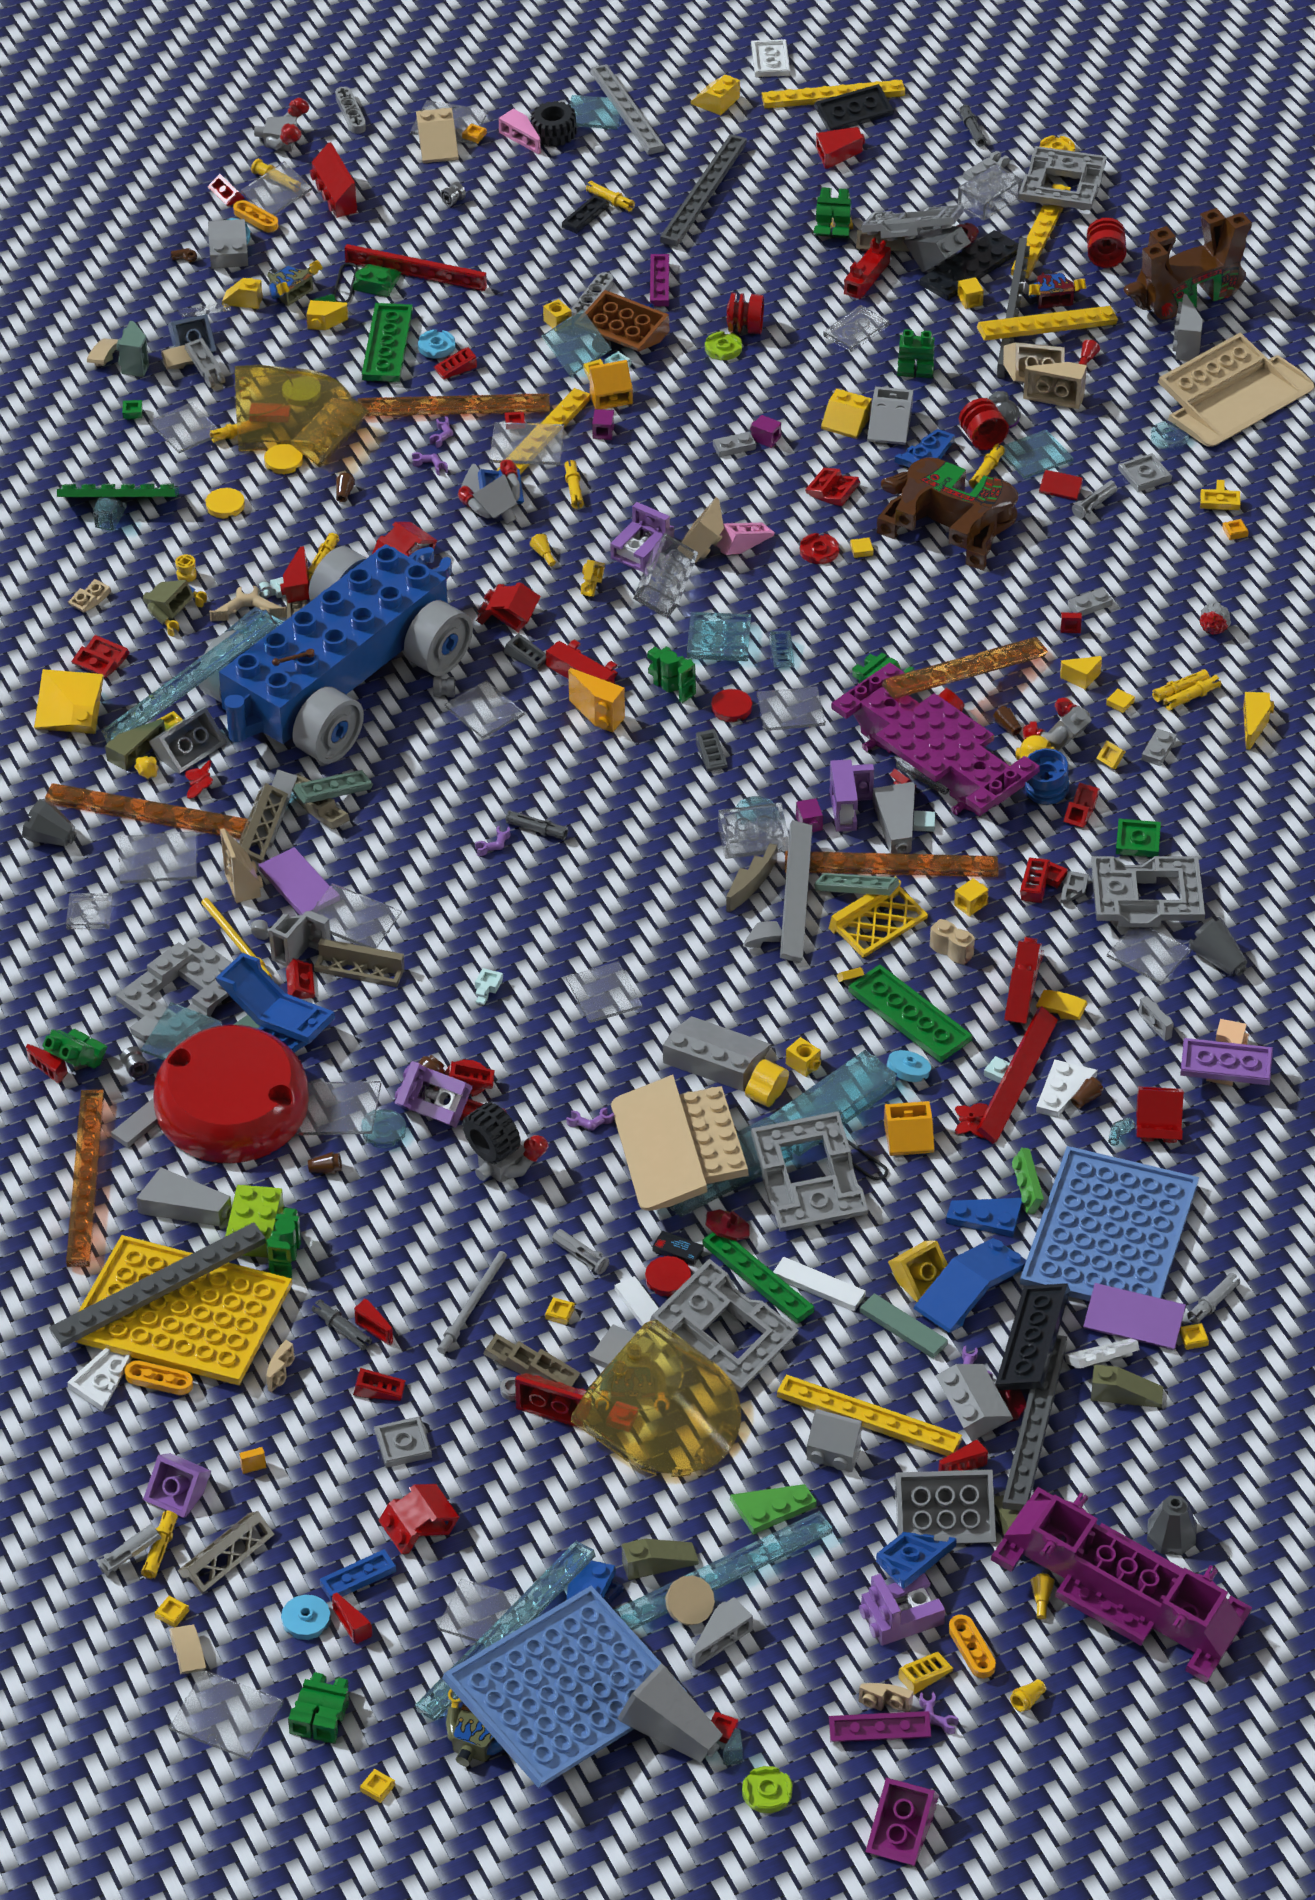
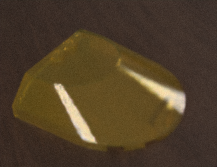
(279, 403)
(662, 1405)

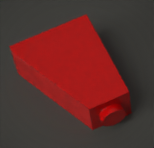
(839, 145)

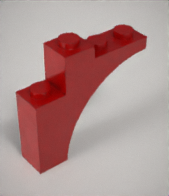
(1023, 980)

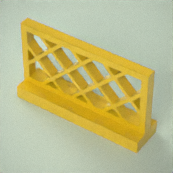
(864, 907)

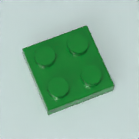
(1138, 838)

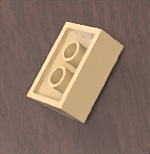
(1020, 355)

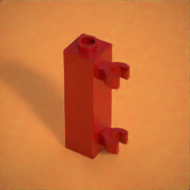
(867, 269)
(563, 657)

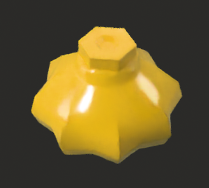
(146, 766)

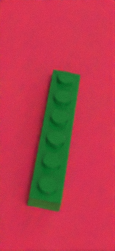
(759, 1277)

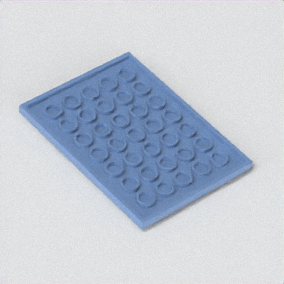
(1109, 1225)
(556, 1685)

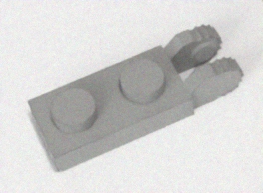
(986, 163)
(204, 361)

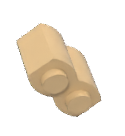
(953, 942)

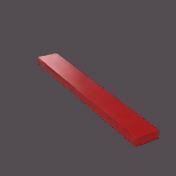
(417, 267)
(1017, 1075)

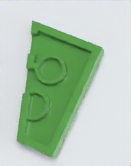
(772, 1506)

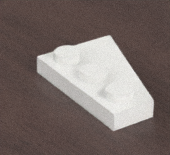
(1061, 1086)
(1102, 1353)
(100, 1378)

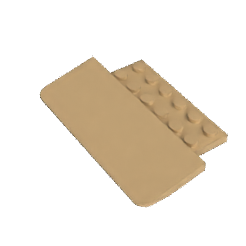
(1231, 389)
(676, 1142)

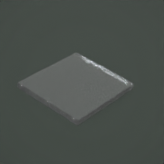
(277, 189)
(204, 310)
(184, 427)
(790, 708)
(484, 709)
(1149, 953)
(604, 992)
(475, 1609)

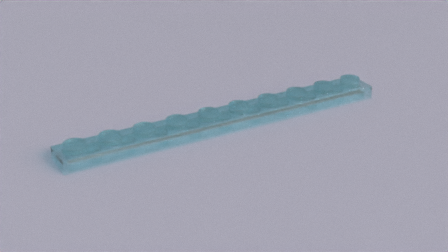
(192, 675)
(733, 1566)
(523, 1611)

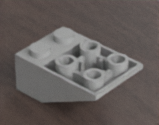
(1187, 331)
(890, 415)

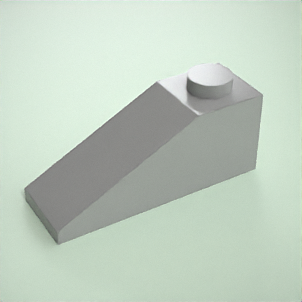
(727, 1625)

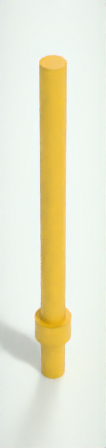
(230, 931)

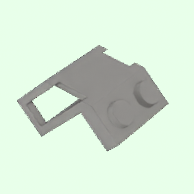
(296, 934)

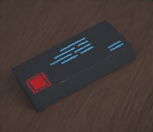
(675, 1246)

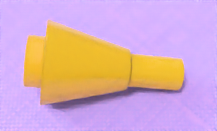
(541, 546)
(1042, 1588)

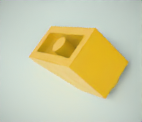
(245, 294)
(326, 314)

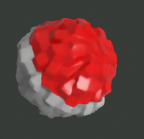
(1214, 618)

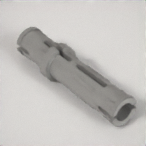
(1208, 1303)

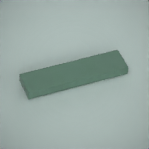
(333, 786)
(856, 884)
(904, 1326)

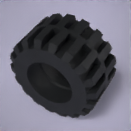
(554, 123)
(491, 1133)

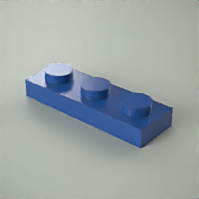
(358, 1574)

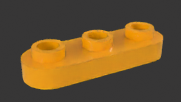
(256, 216)
(151, 1373)
(972, 1639)

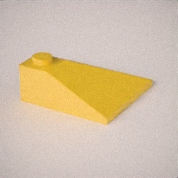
(69, 701)

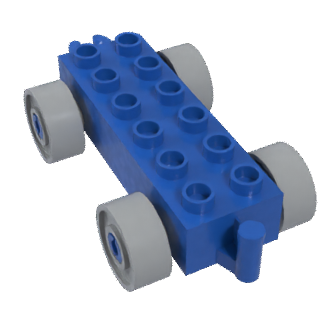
(355, 623)

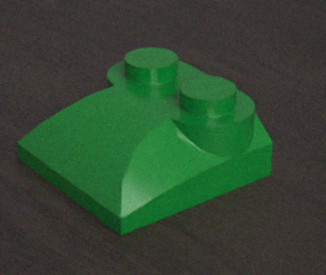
(376, 280)

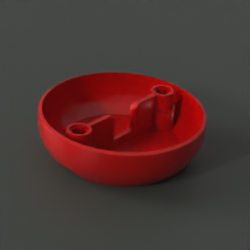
(230, 1094)

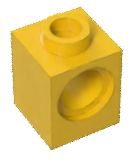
(970, 293)
(556, 313)
(971, 897)
(803, 1057)

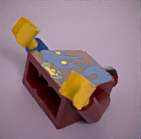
(1054, 290)

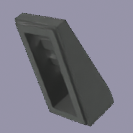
(518, 641)
(703, 741)

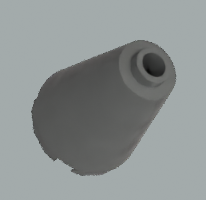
(1219, 947)

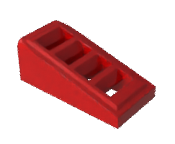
(462, 362)
(1030, 892)
(47, 1063)
(466, 1073)
(373, 1322)
(369, 1391)
(966, 1458)
(354, 1622)

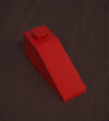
(296, 578)

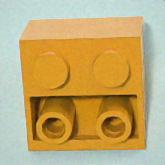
(610, 385)
(909, 1128)

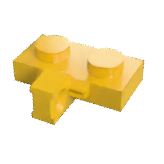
(1220, 498)
(593, 573)

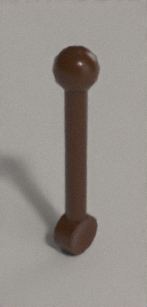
(309, 653)

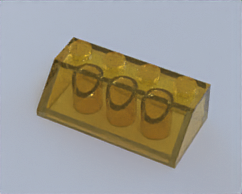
(329, 429)

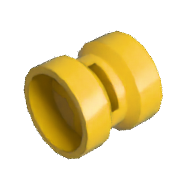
(186, 568)

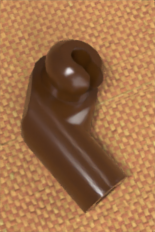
(185, 254)

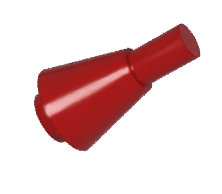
(1089, 350)

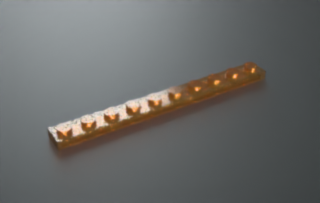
(456, 404)
(964, 667)
(145, 810)
(902, 864)
(85, 1179)

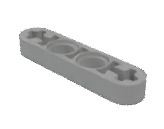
(352, 109)
(589, 295)

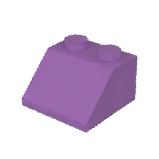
(176, 1484)

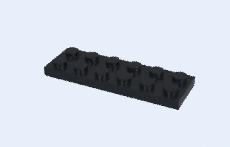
(972, 262)
(1032, 1337)

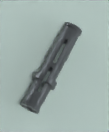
(970, 121)
(544, 827)
(334, 1319)

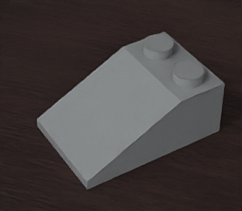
(227, 243)

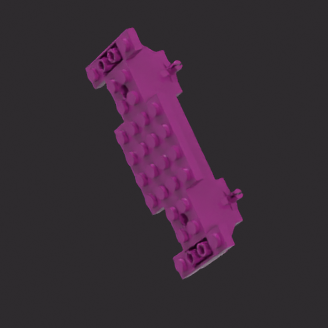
(936, 742)
(1123, 1580)

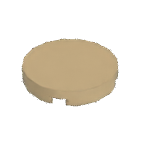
(690, 1600)

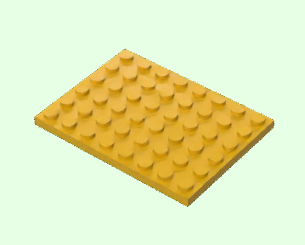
(199, 1328)

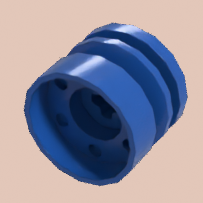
(1052, 781)

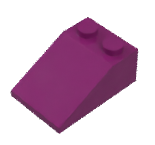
(902, 1821)

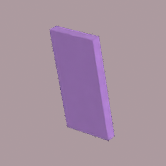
(295, 880)
(1226, 1061)
(1134, 1316)

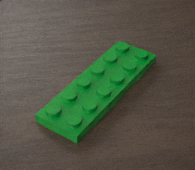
(387, 342)
(125, 490)
(910, 1013)

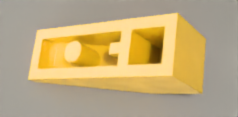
(1256, 715)

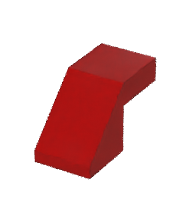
(1082, 806)

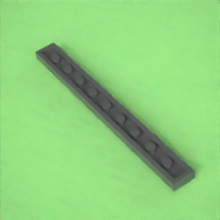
(703, 190)
(1014, 298)
(157, 1285)
(1033, 1433)

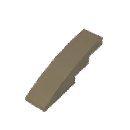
(323, 810)
(750, 880)
(526, 1360)

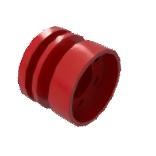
(1106, 242)
(745, 313)
(983, 423)

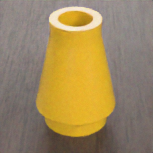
(1026, 1696)

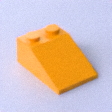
(597, 699)

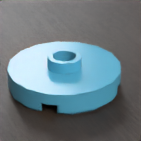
(436, 344)
(909, 1065)
(305, 1626)

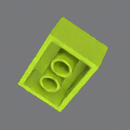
(257, 1206)

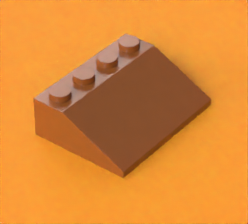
(628, 321)

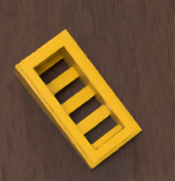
(917, 1684)

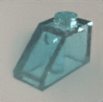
(108, 513)

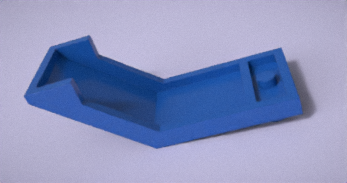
(269, 1003)
(966, 1281)

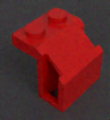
(405, 538)
(509, 604)
(1159, 1114)
(416, 1515)

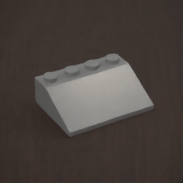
(714, 1052)
(947, 1505)

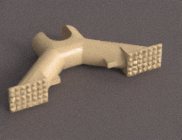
(247, 600)

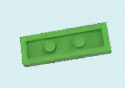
(1027, 1180)

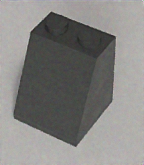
(936, 245)

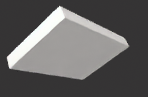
(770, 58)

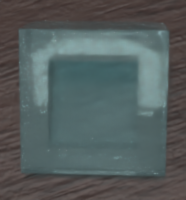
(733, 1750)

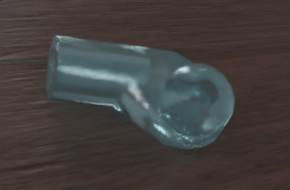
(1118, 1129)

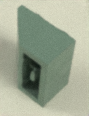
(133, 351)

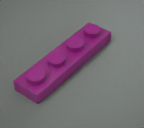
(659, 280)
(879, 1726)

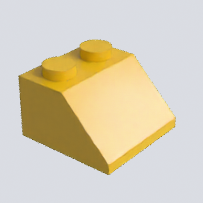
(718, 95)
(847, 413)
(918, 1268)

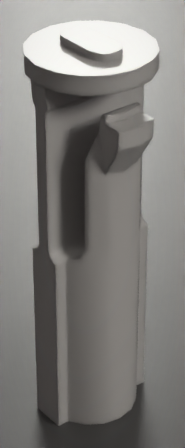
(1085, 506)
(579, 1249)
(129, 1549)

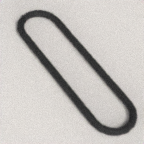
(338, 278)
(873, 1159)

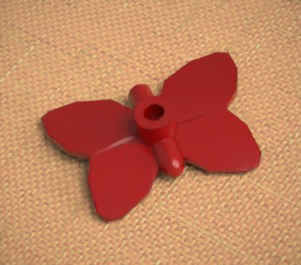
(200, 780)
(970, 1118)

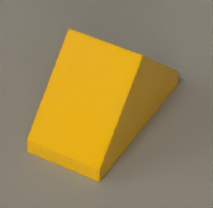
(1081, 670)

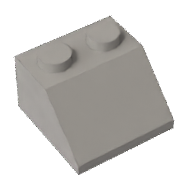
(834, 1440)

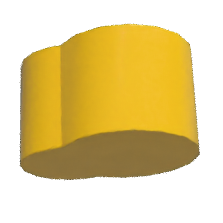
(767, 1082)

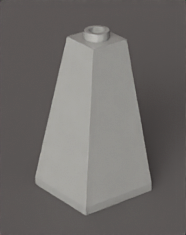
(671, 1716)

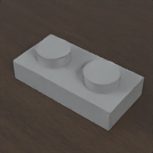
(734, 444)
(1090, 602)
(1158, 747)
(1156, 1018)

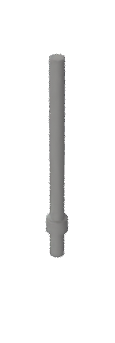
(453, 1331)

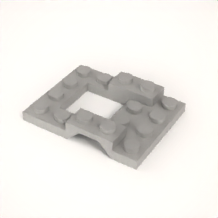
(1063, 163)
(909, 223)
(1118, 892)
(193, 963)
(815, 1199)
(703, 1301)

